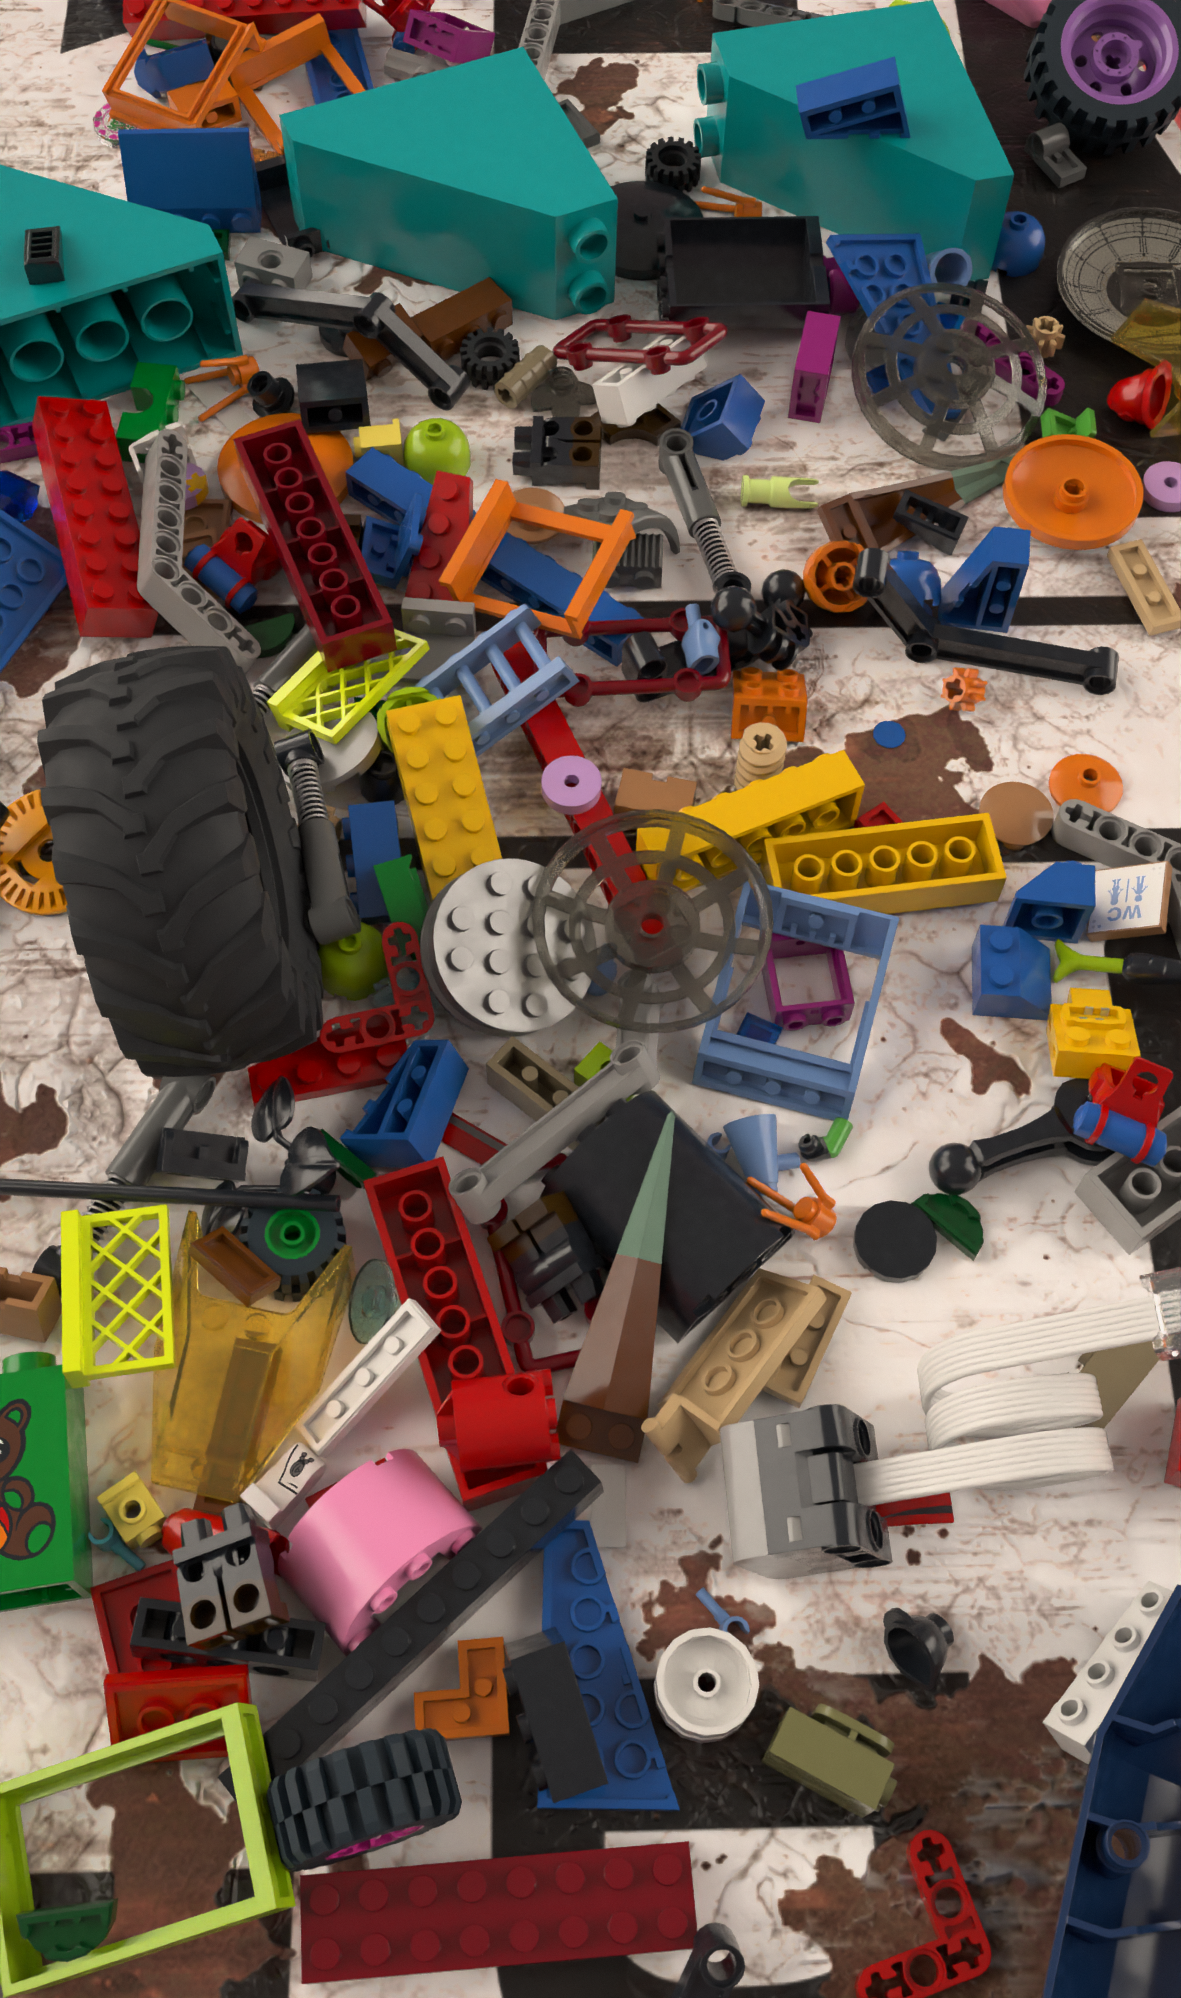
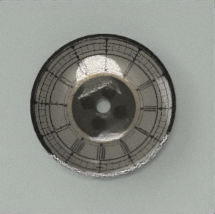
(1114, 261)

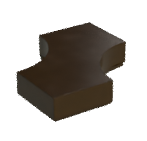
(647, 427)

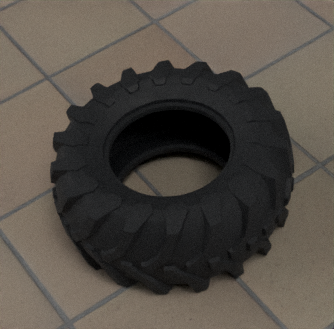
(180, 861)

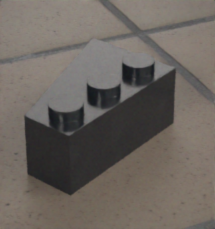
(553, 1715)

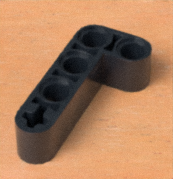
(647, 661)

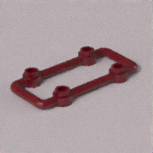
(658, 359)
(686, 682)
(518, 1325)

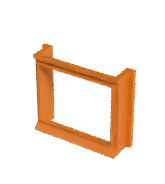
(278, 57)
(150, 115)
(489, 529)

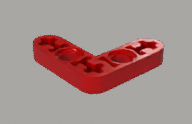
(403, 999)
(947, 1930)

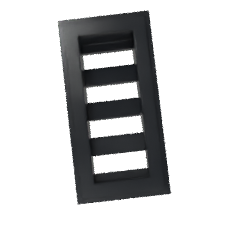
(44, 255)
(949, 521)

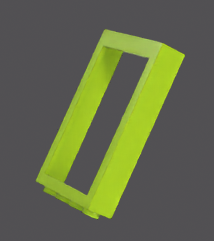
(240, 1725)

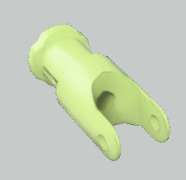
(774, 491)

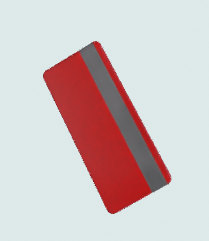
(471, 1140)

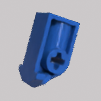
(173, 67)

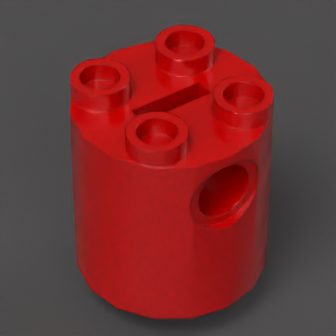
(500, 1421)

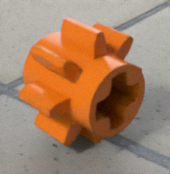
(963, 689)

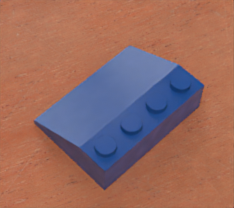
(194, 175)

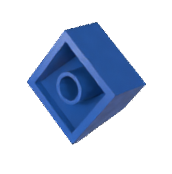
(724, 419)
(1055, 903)
(1010, 974)

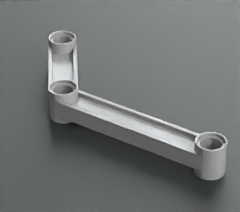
(628, 1073)

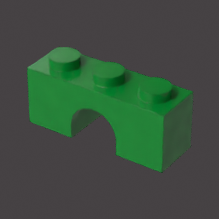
(156, 393)

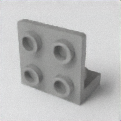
(445, 627)

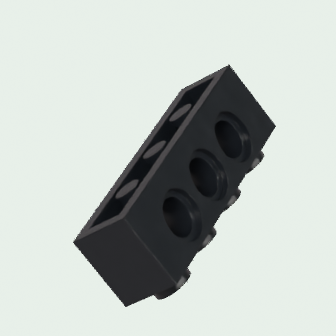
(283, 1651)

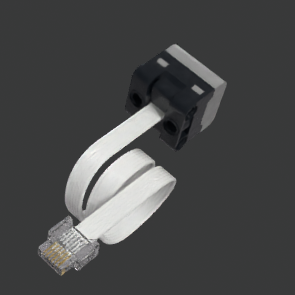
(811, 1478)

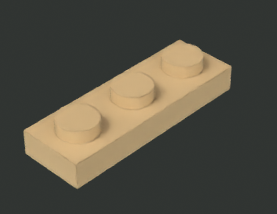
(1145, 587)
(801, 1363)

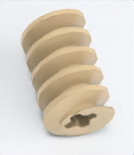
(760, 754)

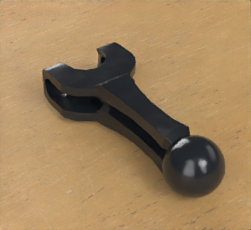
(959, 1167)

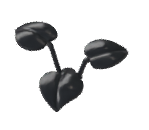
(308, 1162)

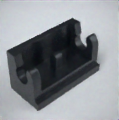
(202, 1155)

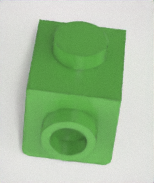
(1058, 423)

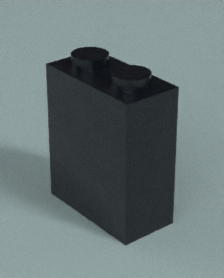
(332, 396)

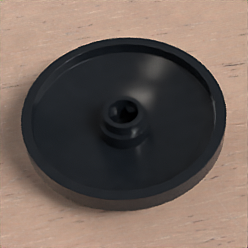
(639, 219)

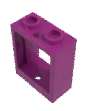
(446, 36)
(813, 366)
(801, 1015)

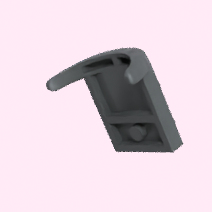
(606, 509)

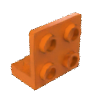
(771, 699)

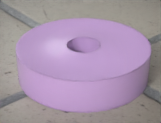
(1156, 488)
(571, 799)

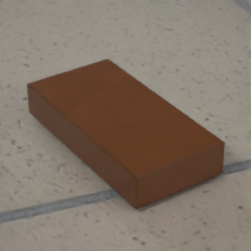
(234, 1266)

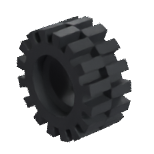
(673, 153)
(487, 345)

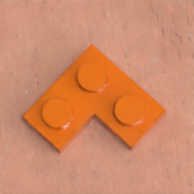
(479, 1704)

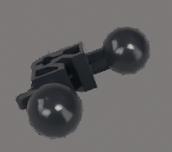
(776, 632)

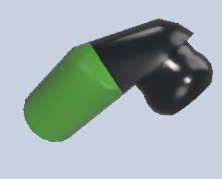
(827, 1146)

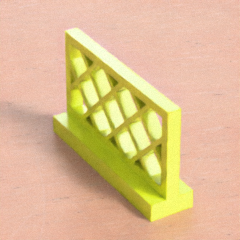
(312, 687)
(79, 1302)

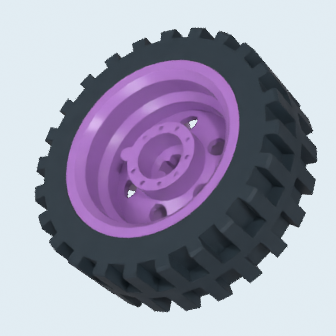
(1128, 101)

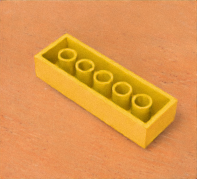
(442, 789)
(795, 802)
(892, 864)

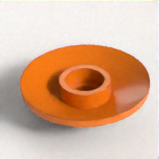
(1069, 782)

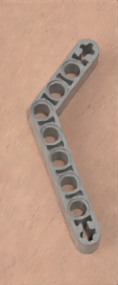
(544, 23)
(160, 568)
(1082, 830)

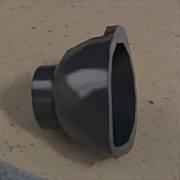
(382, 780)
(917, 1645)

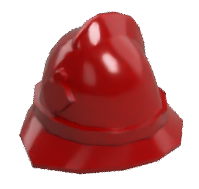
(1143, 396)

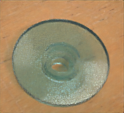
(371, 1300)

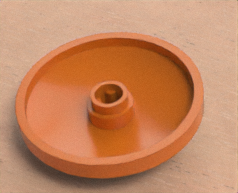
(330, 447)
(1073, 492)

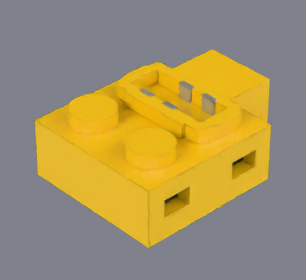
(1089, 1033)

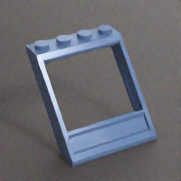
(781, 1073)

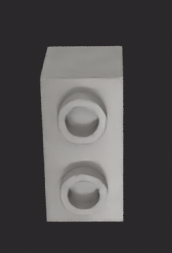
(273, 264)

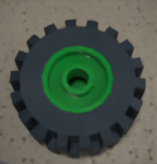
(294, 1244)

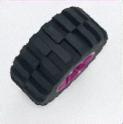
(363, 1799)

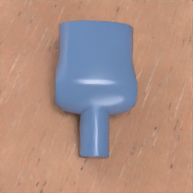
(700, 642)

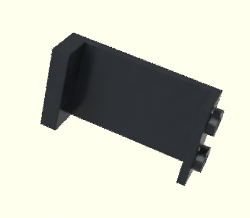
(278, 207)

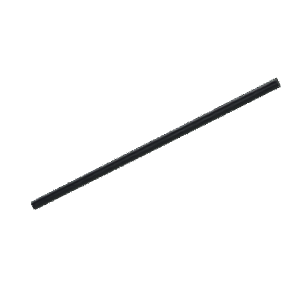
(170, 1195)

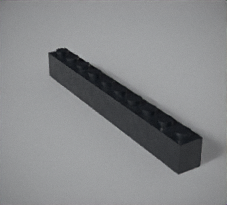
(429, 1617)

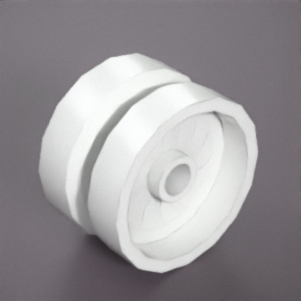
(702, 1714)

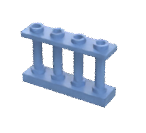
(523, 698)

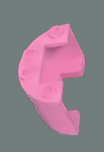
(370, 1540)

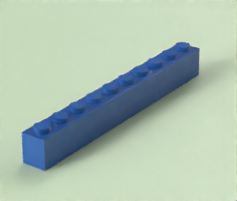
(515, 566)

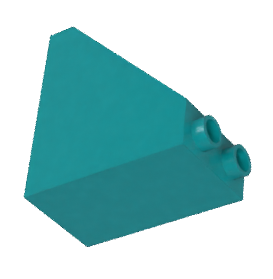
(939, 183)
(460, 185)
(131, 293)

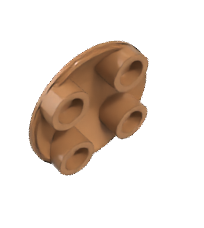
(1017, 813)

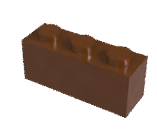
(465, 312)

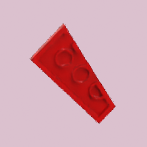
(444, 526)
(321, 1073)

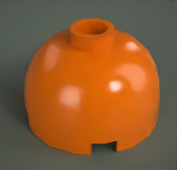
(830, 576)

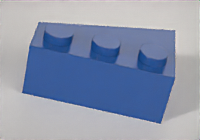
(854, 102)
(987, 583)
(374, 841)
(413, 1108)

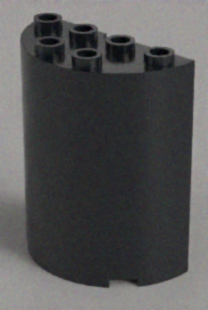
(742, 271)
(712, 1213)

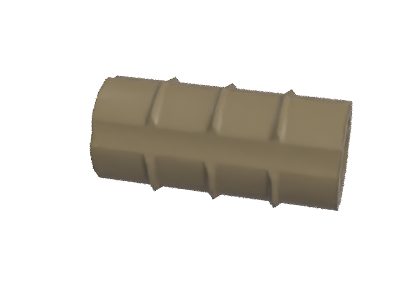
(525, 376)

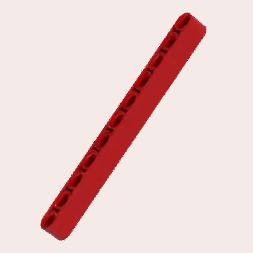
(551, 739)

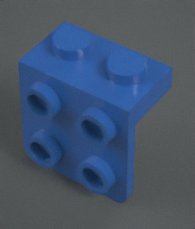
(390, 547)

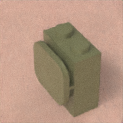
(834, 1758)

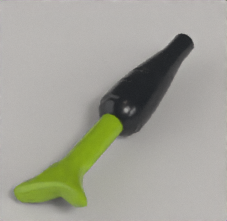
(1135, 968)

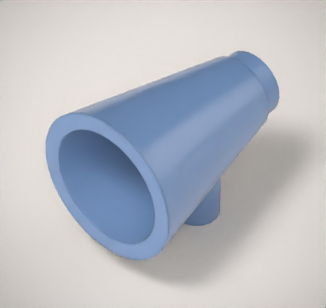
(949, 266)
(756, 1149)

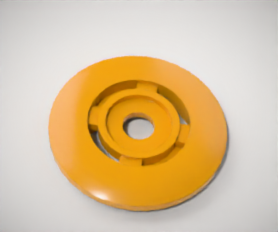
(21, 841)

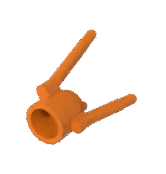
(744, 205)
(239, 372)
(812, 1215)

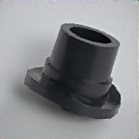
(270, 394)

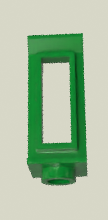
(402, 896)

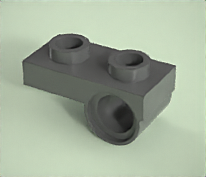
(1052, 154)

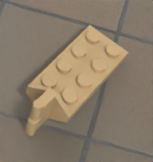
(731, 1368)

